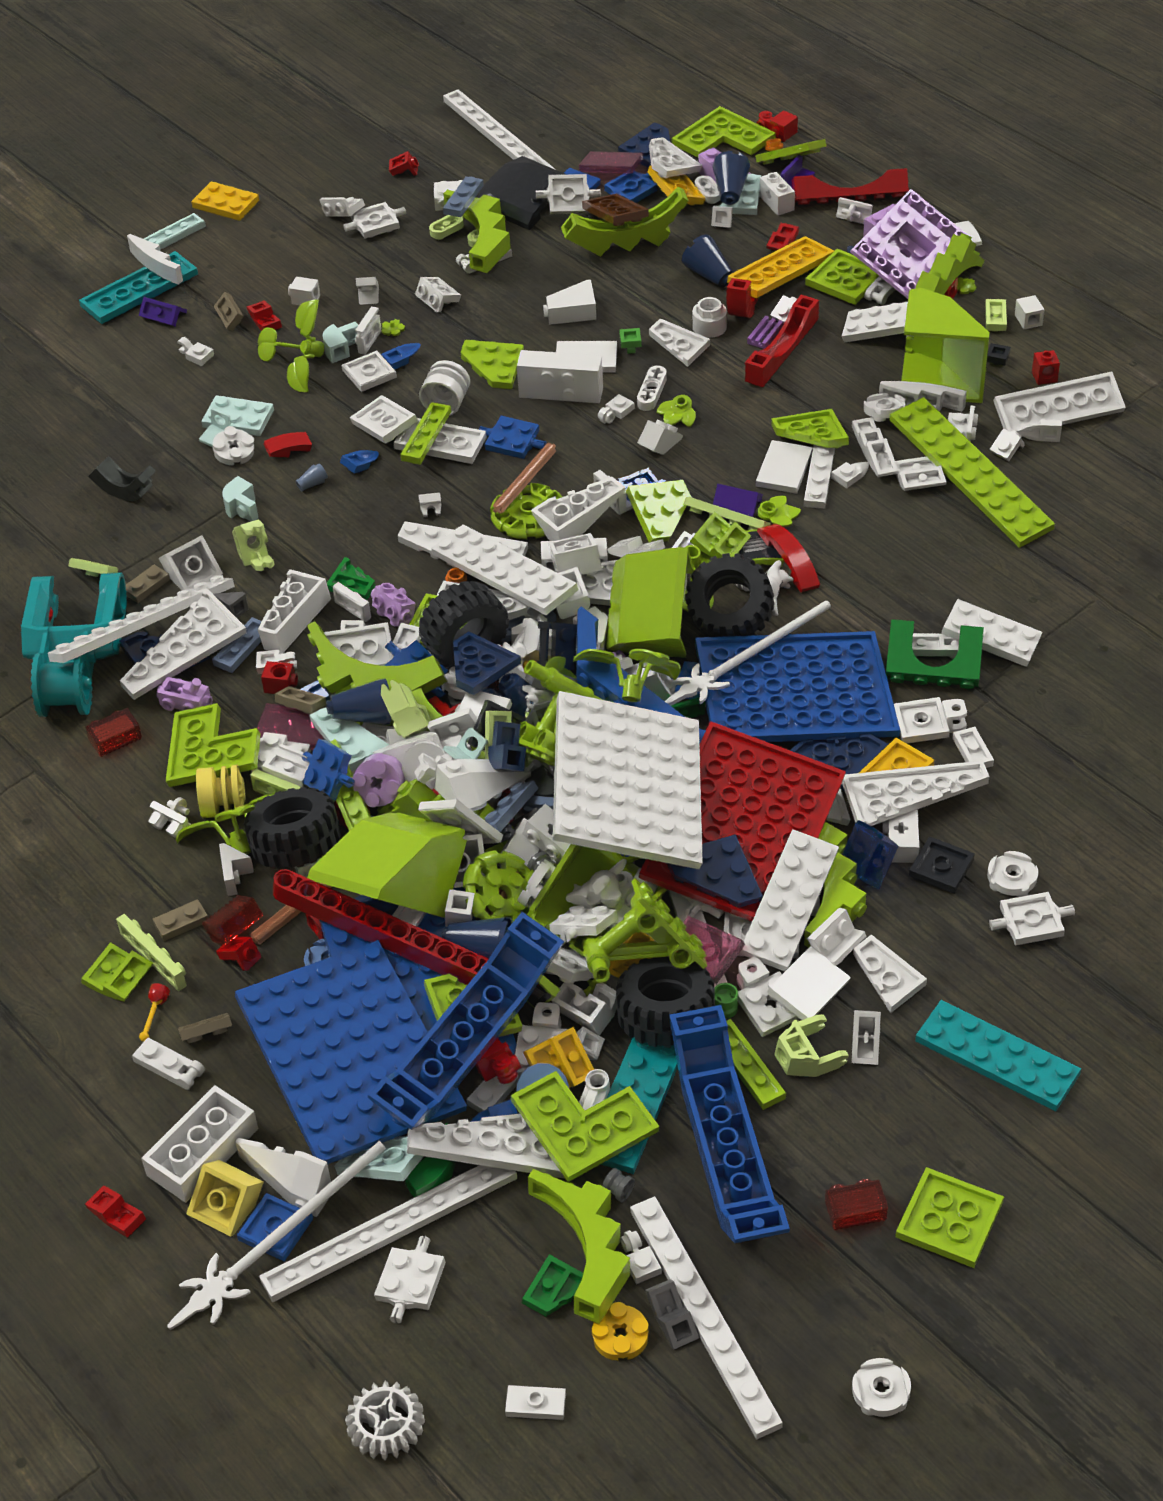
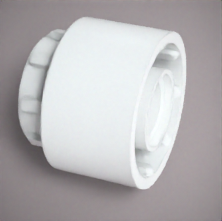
(709, 317)

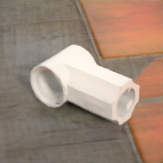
(594, 1095)

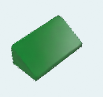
(690, 708)

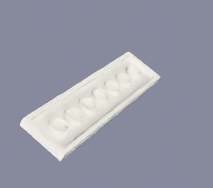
(505, 569)

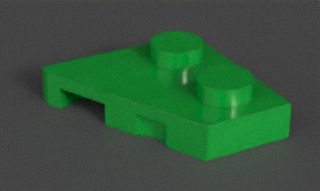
(352, 578)
(552, 1286)

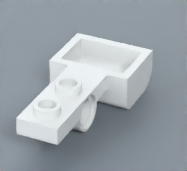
(565, 609)

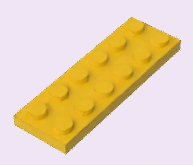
(782, 265)

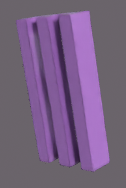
(762, 330)

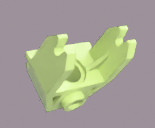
(256, 553)
(406, 713)
(799, 1056)

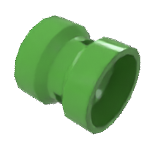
(727, 997)

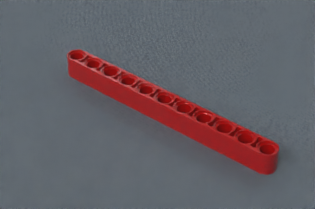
(315, 901)

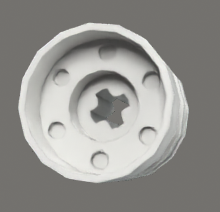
(445, 385)

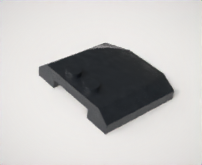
(516, 188)

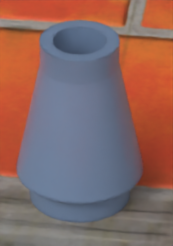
(313, 476)

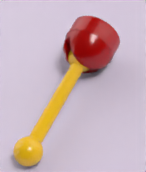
(157, 995)

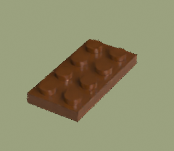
(615, 209)

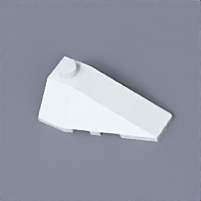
(576, 511)
(474, 781)
(292, 1176)

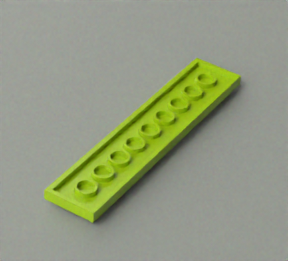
(972, 472)

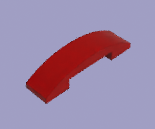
(793, 554)

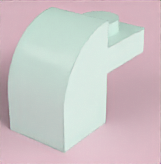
(338, 341)
(240, 499)

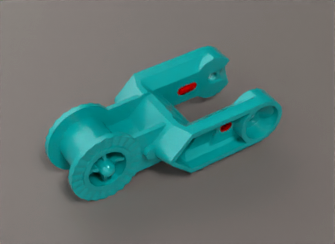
(69, 681)

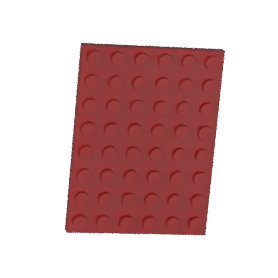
(758, 796)

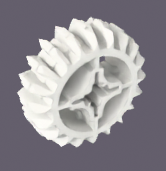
(390, 1434)

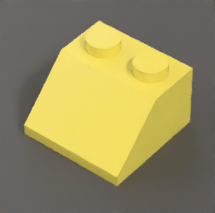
(224, 1196)

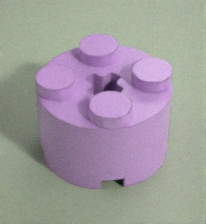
(373, 768)

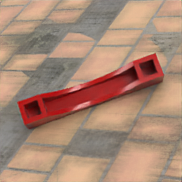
(891, 183)
(800, 320)

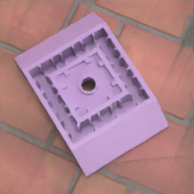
(907, 229)

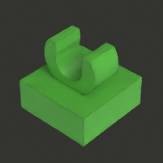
(630, 339)

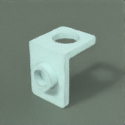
(215, 427)
(461, 750)

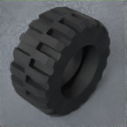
(721, 573)
(454, 608)
(292, 828)
(642, 993)

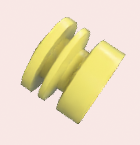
(219, 791)

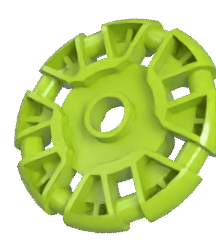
(522, 520)
(496, 879)

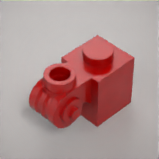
(783, 124)
(499, 1062)

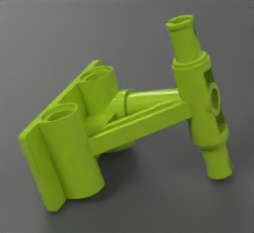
(541, 738)
(649, 917)

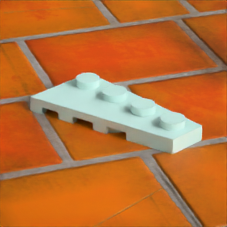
(350, 736)

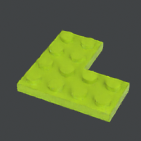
(721, 127)
(197, 746)
(581, 1137)

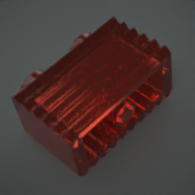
(113, 732)
(232, 919)
(856, 1204)

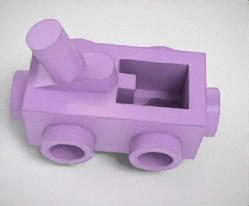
(393, 604)
(183, 694)

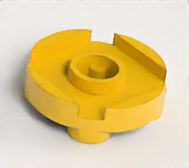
(622, 1346)

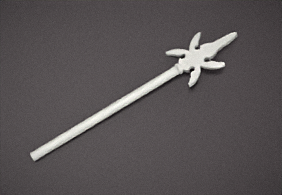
(707, 682)
(215, 1287)

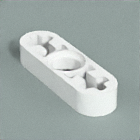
(653, 394)

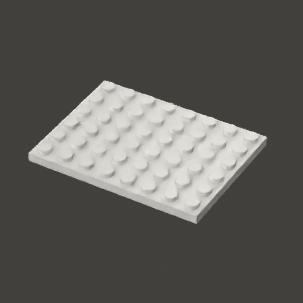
(627, 780)

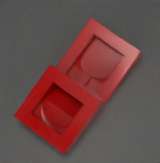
(783, 236)
(263, 316)
(283, 444)
(114, 1211)

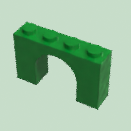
(961, 671)

